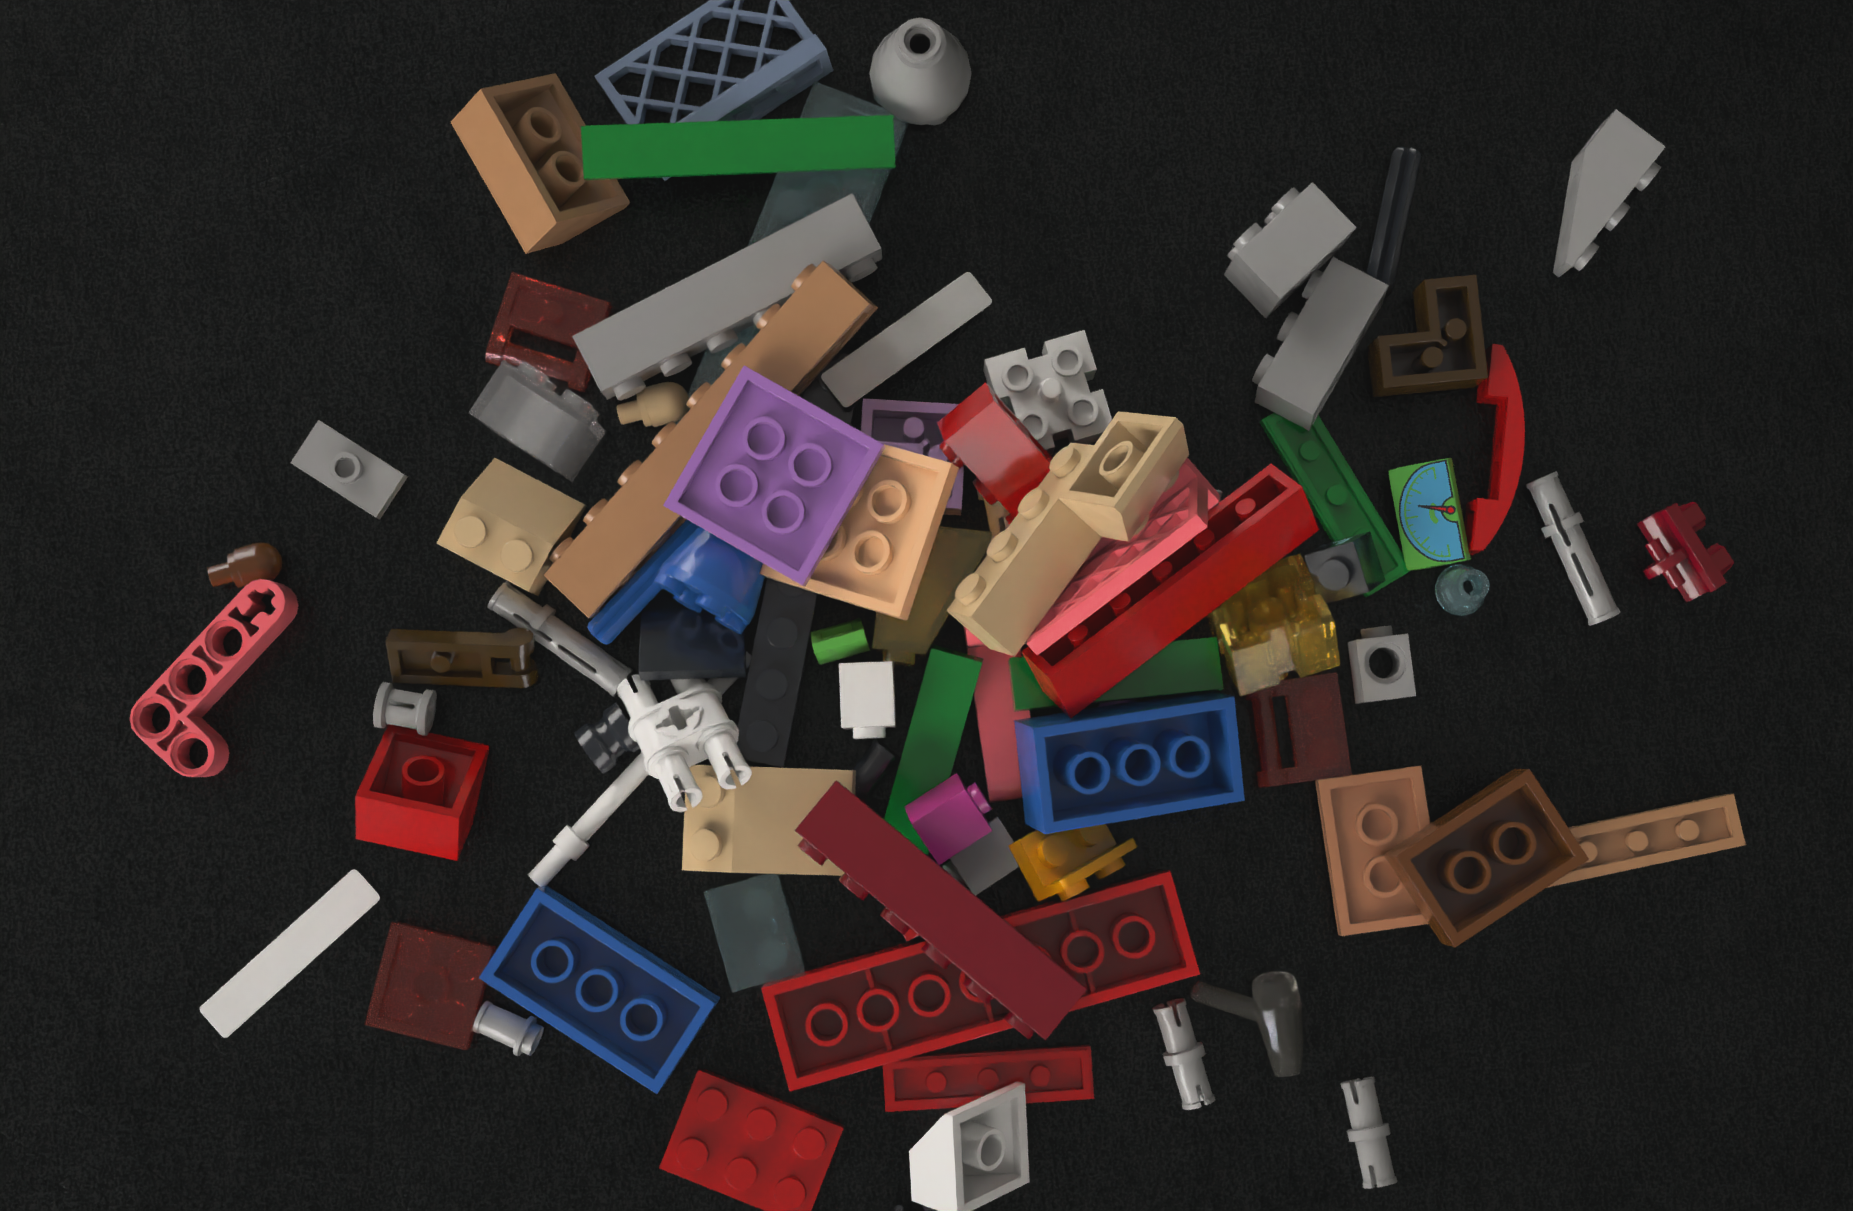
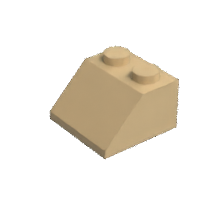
(1127, 473)
(511, 525)

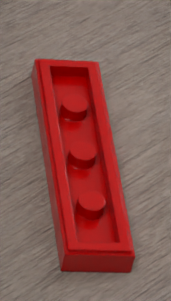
(962, 1077)

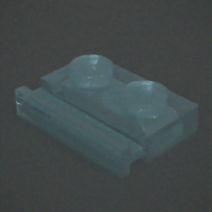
(754, 931)

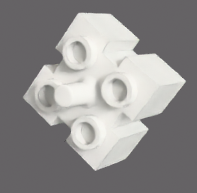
(1052, 390)

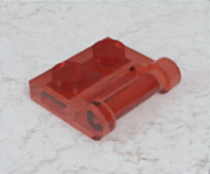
(550, 314)
(1314, 726)

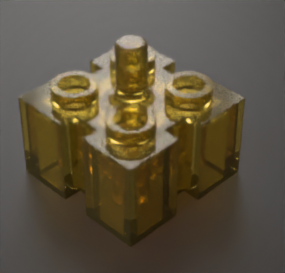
(1275, 628)

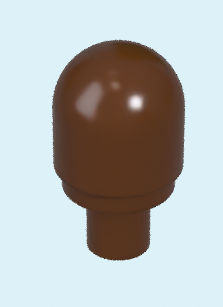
(247, 565)

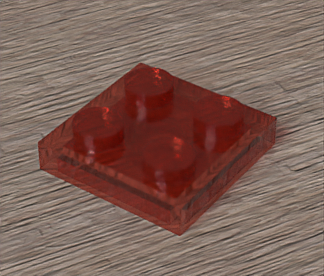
(429, 985)

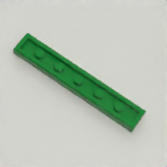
(738, 147)

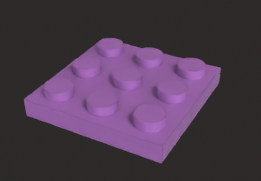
(774, 475)

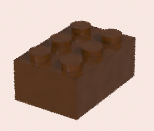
(1486, 857)

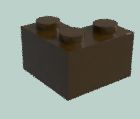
(1444, 350)

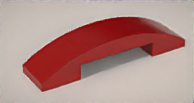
(1503, 390)

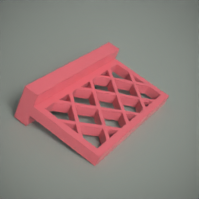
(1118, 563)

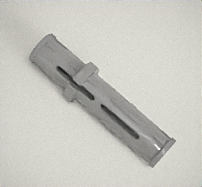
(1594, 597)
(559, 637)

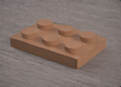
(1360, 823)

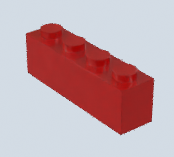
(995, 448)

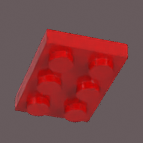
(751, 1145)

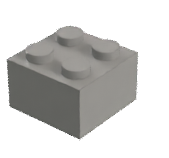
(1296, 241)

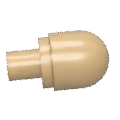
(656, 405)

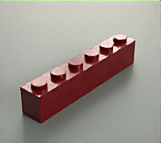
(940, 910)

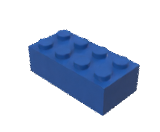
(1129, 761)
(599, 988)

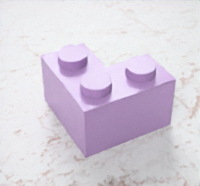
(914, 429)

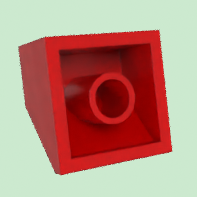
(421, 792)

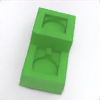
(839, 641)

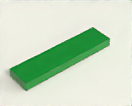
(1333, 489)
(1175, 670)
(933, 733)

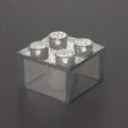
(534, 418)

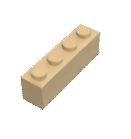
(1027, 562)

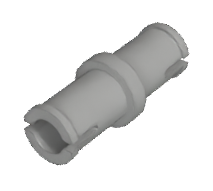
(1184, 1054)
(1368, 1132)

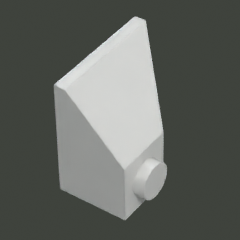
(973, 1153)

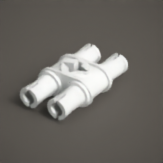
(683, 734)

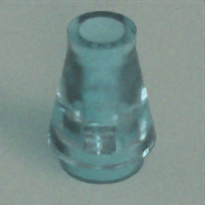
(1451, 593)

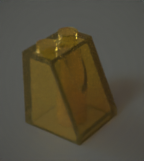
(951, 560)

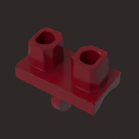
(1681, 553)

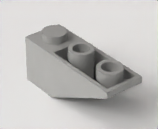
(1599, 181)

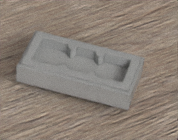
(349, 469)

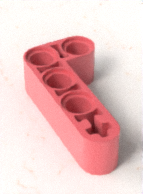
(221, 672)
(996, 721)

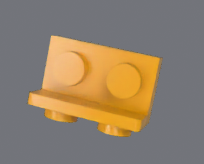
(1065, 858)

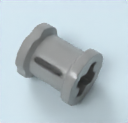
(404, 708)

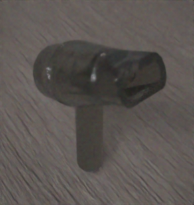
(1276, 1010)

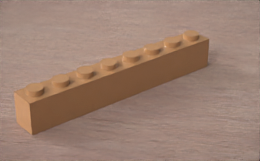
(789, 350)

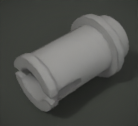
(508, 1028)

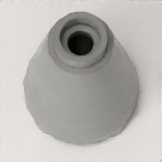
(918, 85)

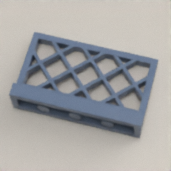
(746, 98)

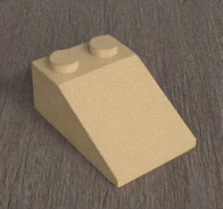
(755, 822)

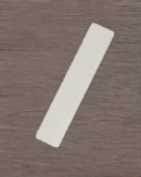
(906, 339)
(289, 953)

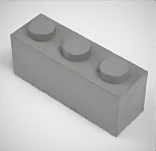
(1318, 342)

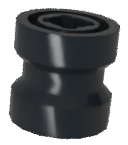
(607, 738)

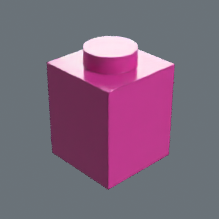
(950, 817)

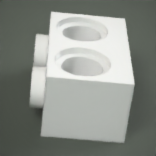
(867, 698)

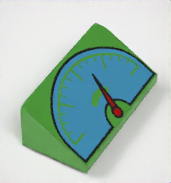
(1429, 514)

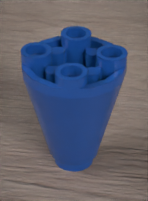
(714, 578)

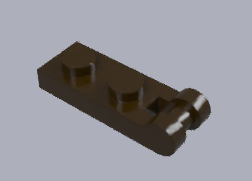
(462, 658)

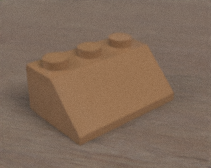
(531, 159)

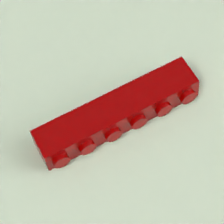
(1241, 542)

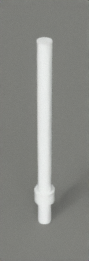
(573, 841)

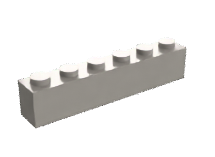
(723, 299)

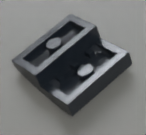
(687, 643)

